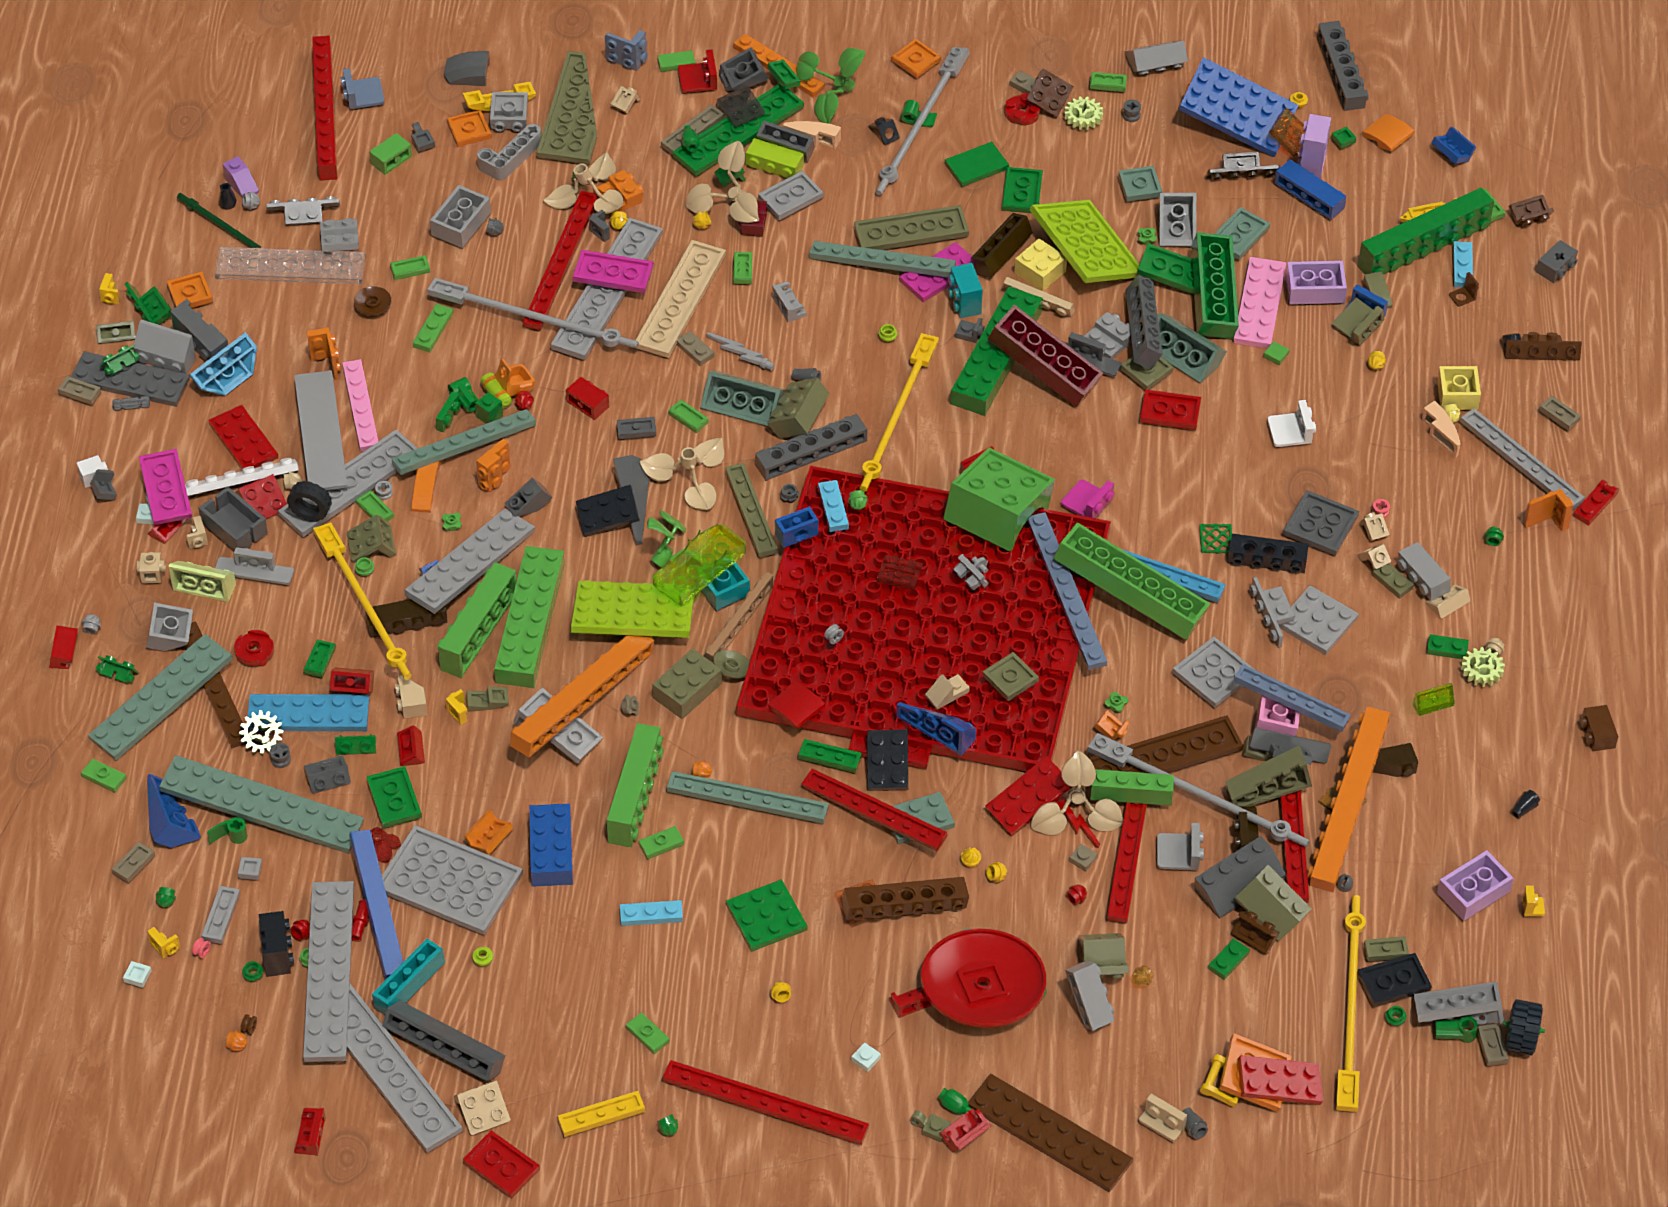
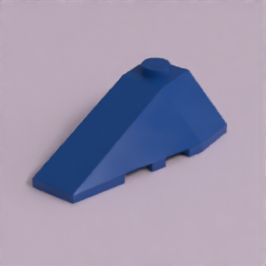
(943, 728)
(168, 818)

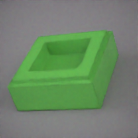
(1276, 353)

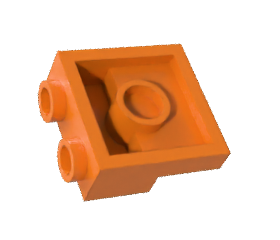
(624, 184)
(492, 465)

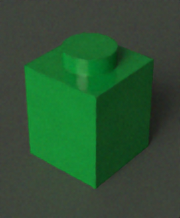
(489, 408)

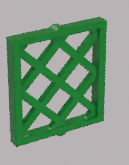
(1215, 526)

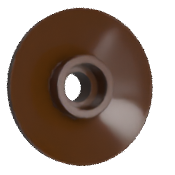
(372, 300)

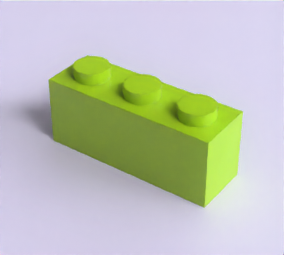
(774, 158)

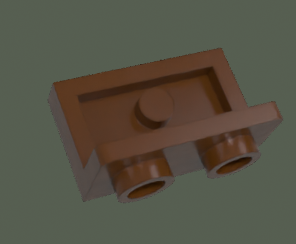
(1530, 210)
(1255, 932)

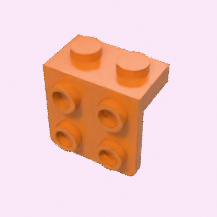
(1552, 505)

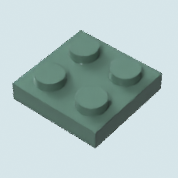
(1140, 183)

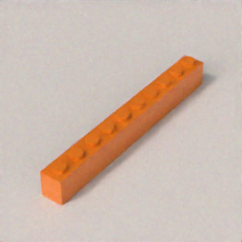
(580, 693)
(1349, 799)

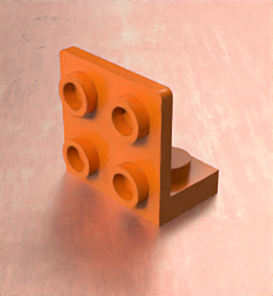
(321, 347)

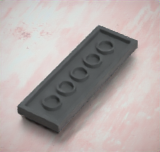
(133, 381)

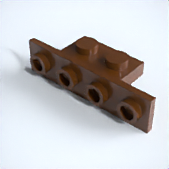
(1543, 347)

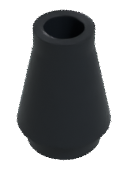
(226, 198)
(1526, 803)

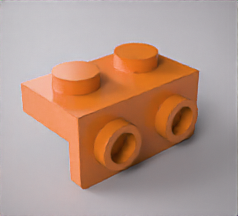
(487, 833)

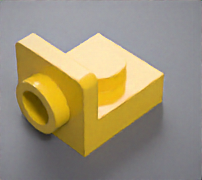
(108, 290)
(456, 706)
(1532, 903)
(162, 944)

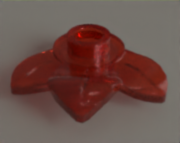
(384, 844)

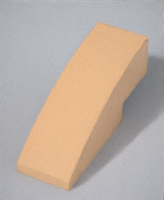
(822, 133)
(1441, 428)

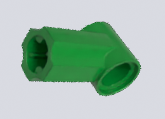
(466, 395)
(1455, 1029)

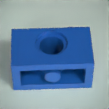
(796, 527)

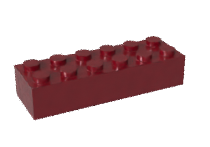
(1045, 355)

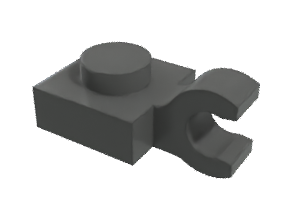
(421, 139)

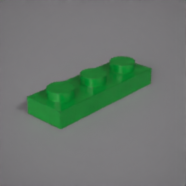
(830, 755)

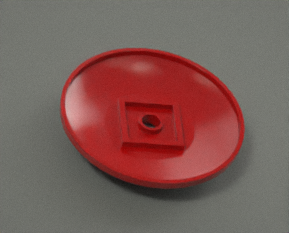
(989, 956)

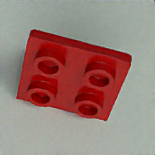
(699, 75)
(263, 496)

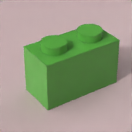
(390, 153)

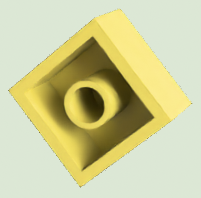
(1040, 265)
(1459, 386)

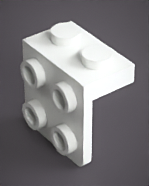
(1293, 427)

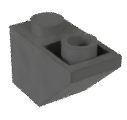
(528, 498)

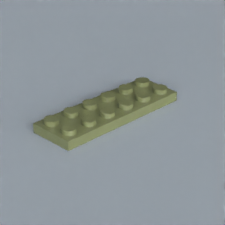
(912, 228)

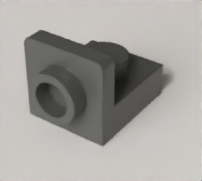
(599, 226)
(969, 331)

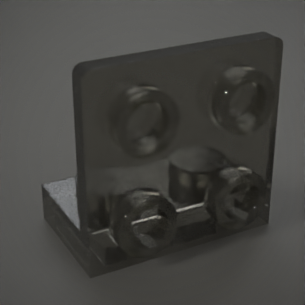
(740, 106)

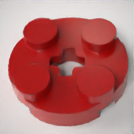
(1013, 111)
(254, 657)

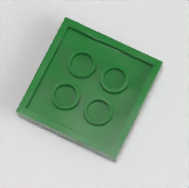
(766, 915)

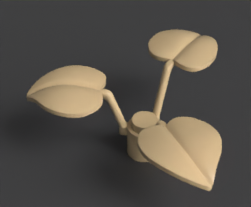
(565, 197)
(745, 204)
(710, 453)
(1075, 773)

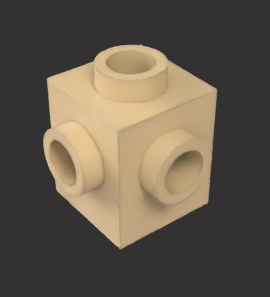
(151, 567)

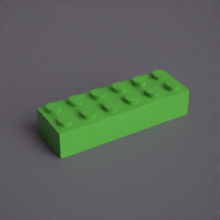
(477, 620)
(634, 785)

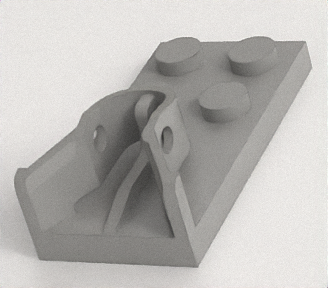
(574, 740)
(1461, 1001)

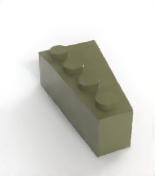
(1270, 779)

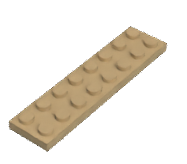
(680, 298)

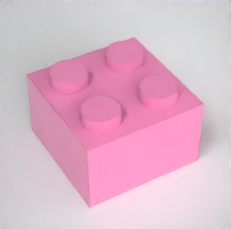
(1276, 717)

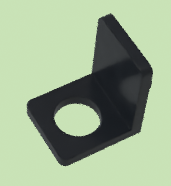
(883, 124)

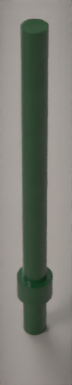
(194, 205)

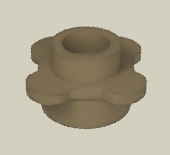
(630, 705)

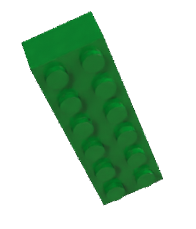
(1214, 285)

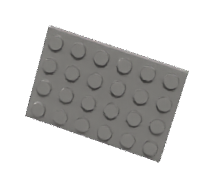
(450, 879)

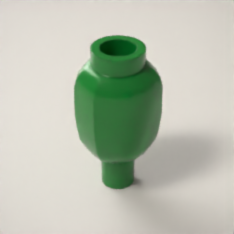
(690, 139)
(954, 1101)

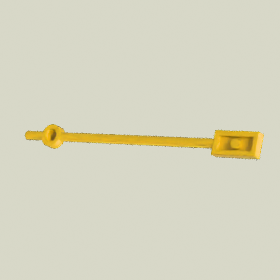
(920, 357)
(333, 546)
(1348, 1079)

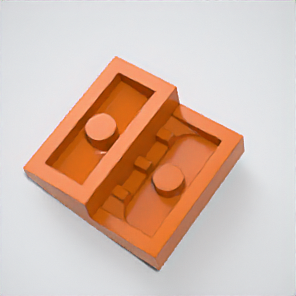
(1388, 132)

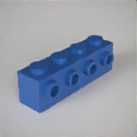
(1310, 189)

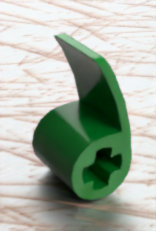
(911, 113)
(233, 827)

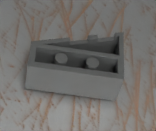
(206, 337)

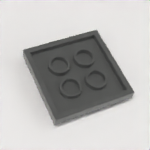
(1321, 522)

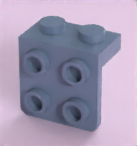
(625, 52)
(361, 92)

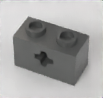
(1557, 261)

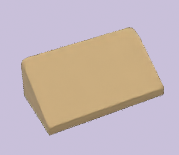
(1450, 601)

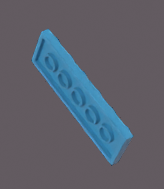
(313, 711)

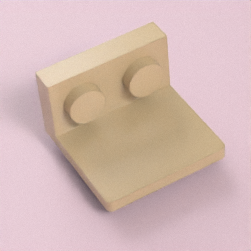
(483, 1107)

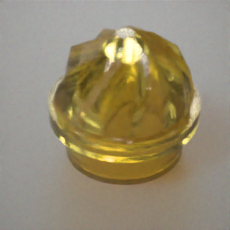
(1142, 976)

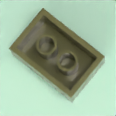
(798, 408)
(687, 683)

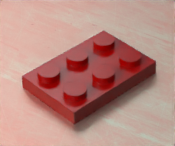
(1170, 409)
(501, 1164)

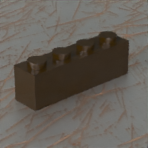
(1001, 245)
(405, 616)

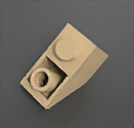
(412, 698)

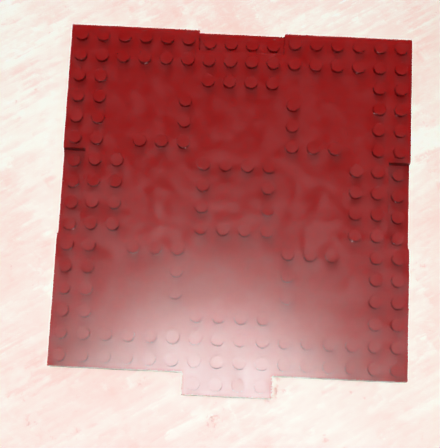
(908, 638)

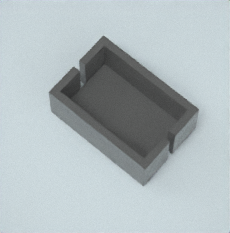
(234, 521)

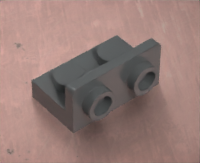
(327, 774)

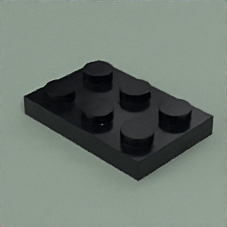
(607, 510)
(888, 760)
(1394, 979)

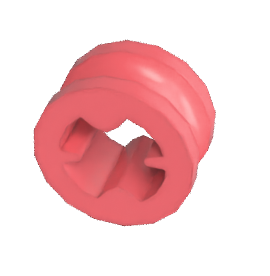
(1381, 503)
(201, 947)

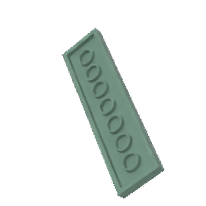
(160, 697)

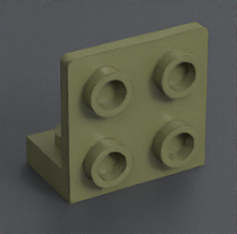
(1359, 321)
(369, 537)

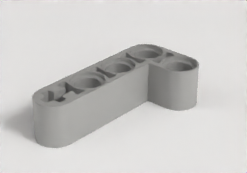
(502, 164)

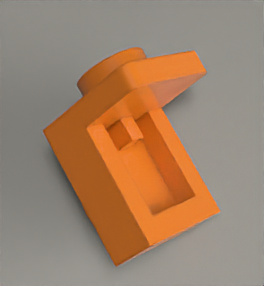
(1111, 726)

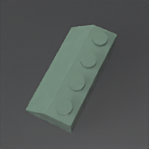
(1188, 349)
(740, 397)

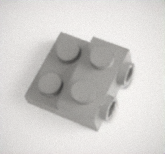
(509, 111)
(339, 235)
(1112, 332)

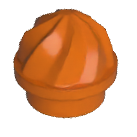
(702, 769)
(236, 1040)

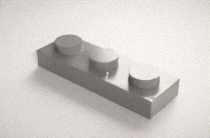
(221, 914)

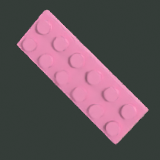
(1260, 302)

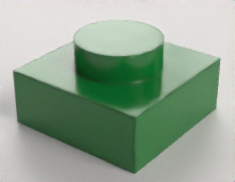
(1343, 137)

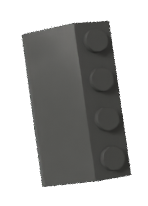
(1231, 875)

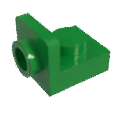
(725, 179)

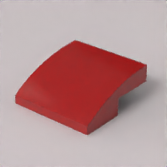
(796, 705)

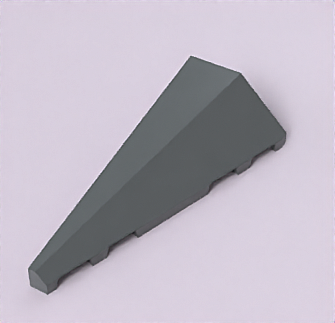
(630, 472)

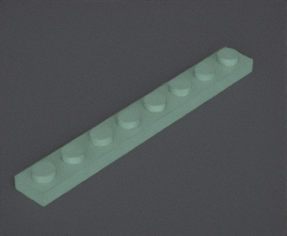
(881, 259)
(463, 441)
(747, 797)

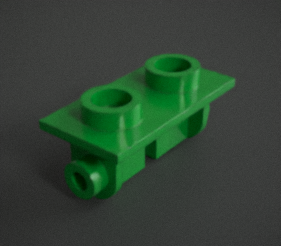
(124, 355)
(109, 666)
(355, 744)

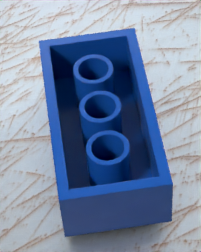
(551, 845)

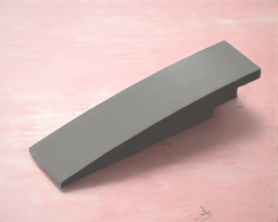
(321, 430)

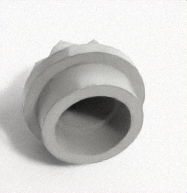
(250, 200)
(91, 624)

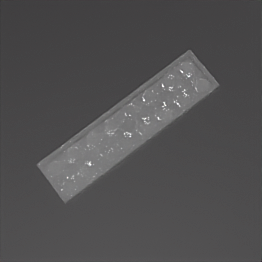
(290, 265)

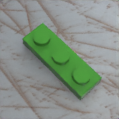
(433, 328)

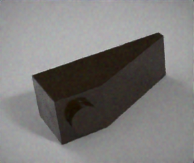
(1397, 761)

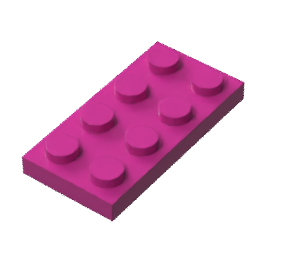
(613, 271)
(927, 286)
(165, 486)

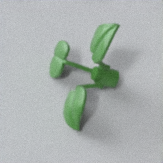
(849, 62)
(664, 552)

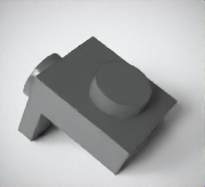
(102, 484)

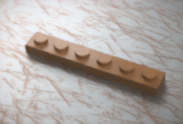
(741, 616)

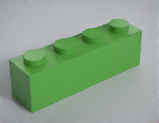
(1133, 787)

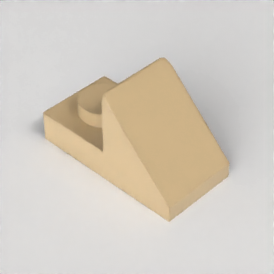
(946, 691)

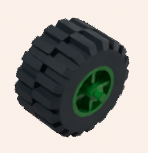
(1524, 1027)

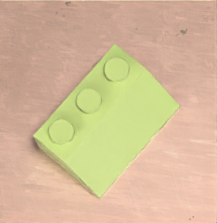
(202, 580)

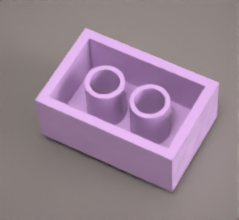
(1314, 144)
(1316, 282)
(1475, 885)

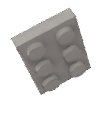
(791, 195)

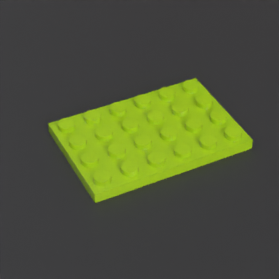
(1086, 240)
(629, 610)

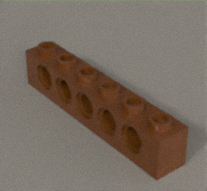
(913, 893)

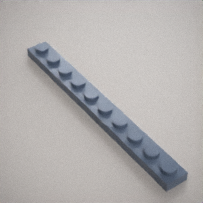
(1067, 592)

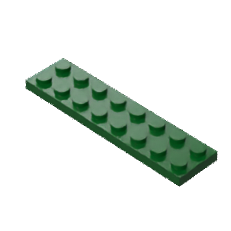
(778, 106)

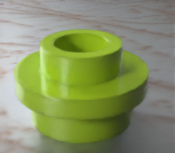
(887, 333)
(482, 961)

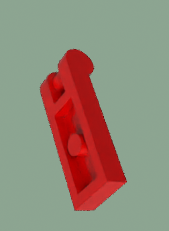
(1595, 502)

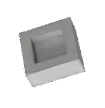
(250, 868)

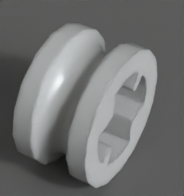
(383, 485)
(834, 634)

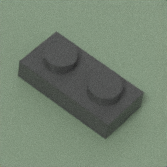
(636, 428)

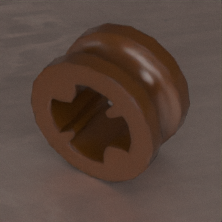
(248, 1024)

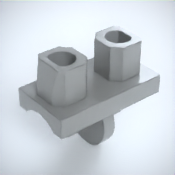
(976, 578)

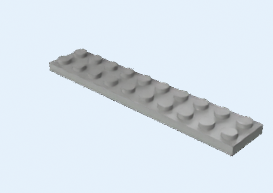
(599, 302)
(329, 971)
(397, 1077)

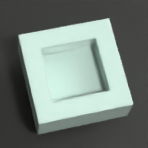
(144, 514)
(137, 974)
(866, 1057)

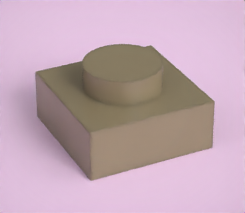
(1083, 857)

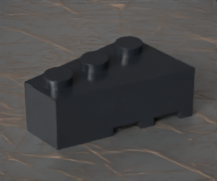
(276, 943)

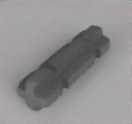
(131, 403)

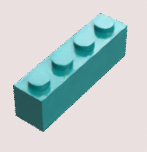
(409, 976)

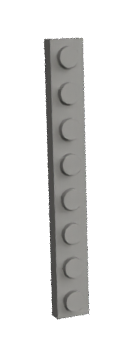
(1518, 456)

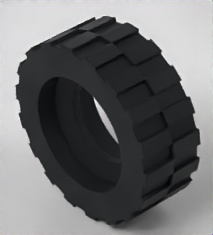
(304, 509)

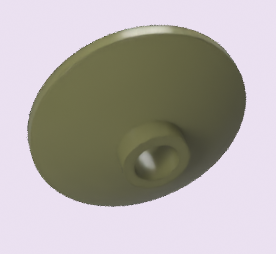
(732, 663)

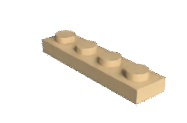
(1049, 301)

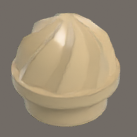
(291, 479)
(1495, 645)

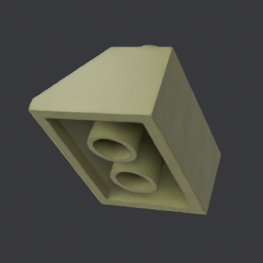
(1273, 901)

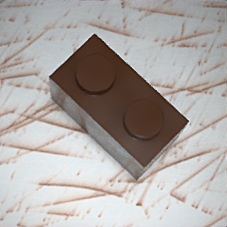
(1599, 728)

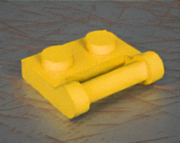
(1209, 1090)

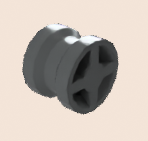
(1131, 110)
(280, 755)

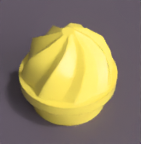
(1452, 411)

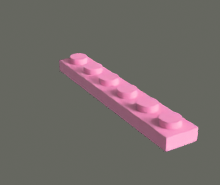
(360, 404)

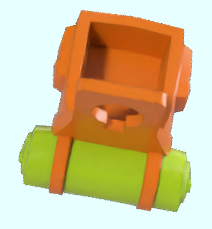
(508, 381)

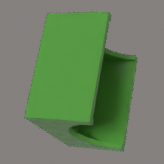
(997, 497)

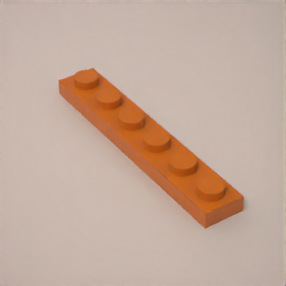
(811, 87)

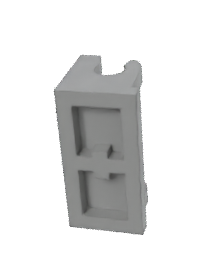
(787, 302)

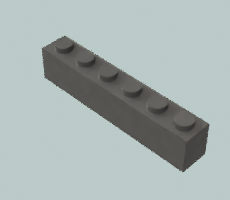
(443, 1040)

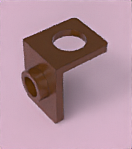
(1469, 290)

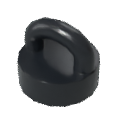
(1516, 336)

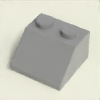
(168, 627)

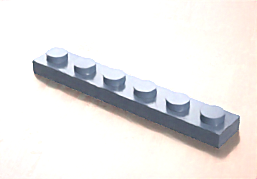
(1292, 698)

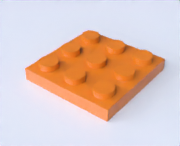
(1230, 1078)

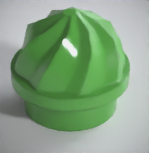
(857, 499)

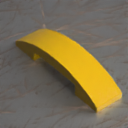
(477, 101)

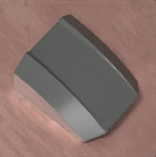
(468, 68)
(742, 71)

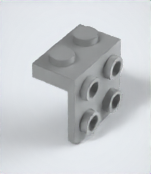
(1180, 850)

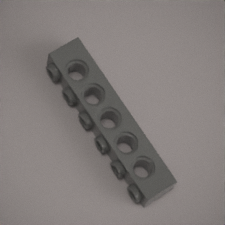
(1342, 65)
(1143, 322)
(811, 447)

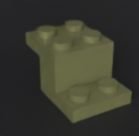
(1106, 952)

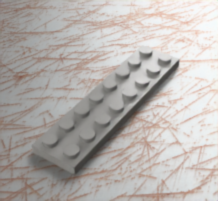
(361, 475)
(469, 561)

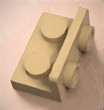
(1163, 1118)

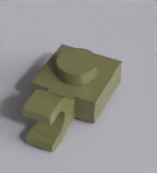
(931, 1126)

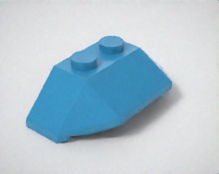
(227, 367)

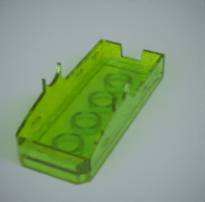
(699, 563)

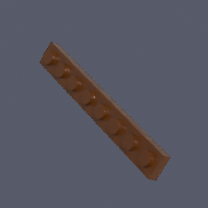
(220, 699)

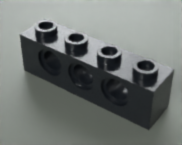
(1268, 553)

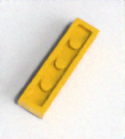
(601, 1113)

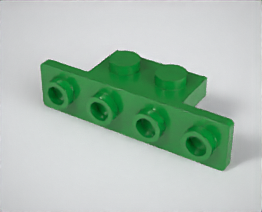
(151, 304)

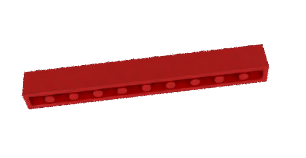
(324, 108)

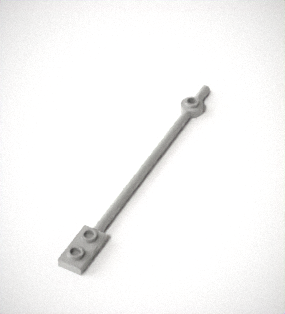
(950, 67)
(458, 293)
(1121, 754)

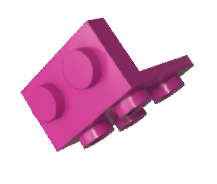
(1088, 499)

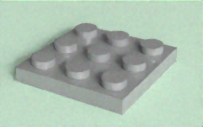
(1319, 620)
(1211, 671)

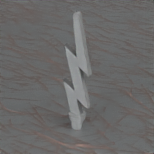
(747, 355)

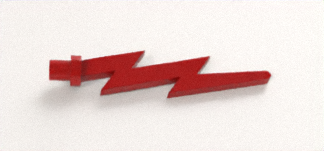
(1078, 823)

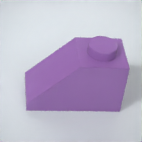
(239, 177)

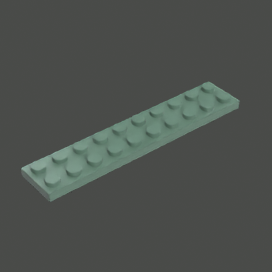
(260, 803)

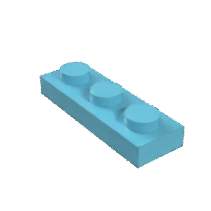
(1462, 262)
(833, 506)
(651, 913)

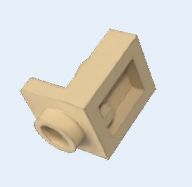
(624, 99)
(1375, 526)
(198, 537)
(1376, 555)

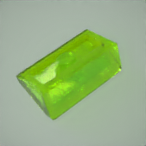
(1434, 699)

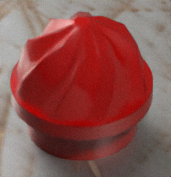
(524, 400)
(1076, 894)
(300, 929)

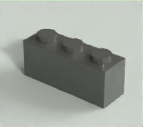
(786, 138)

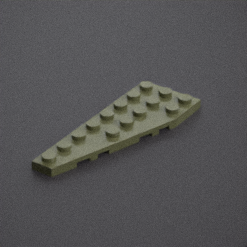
(570, 125)

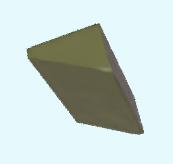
(115, 332)

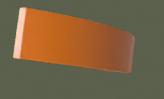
(424, 487)

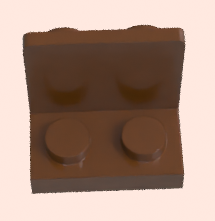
(1049, 92)

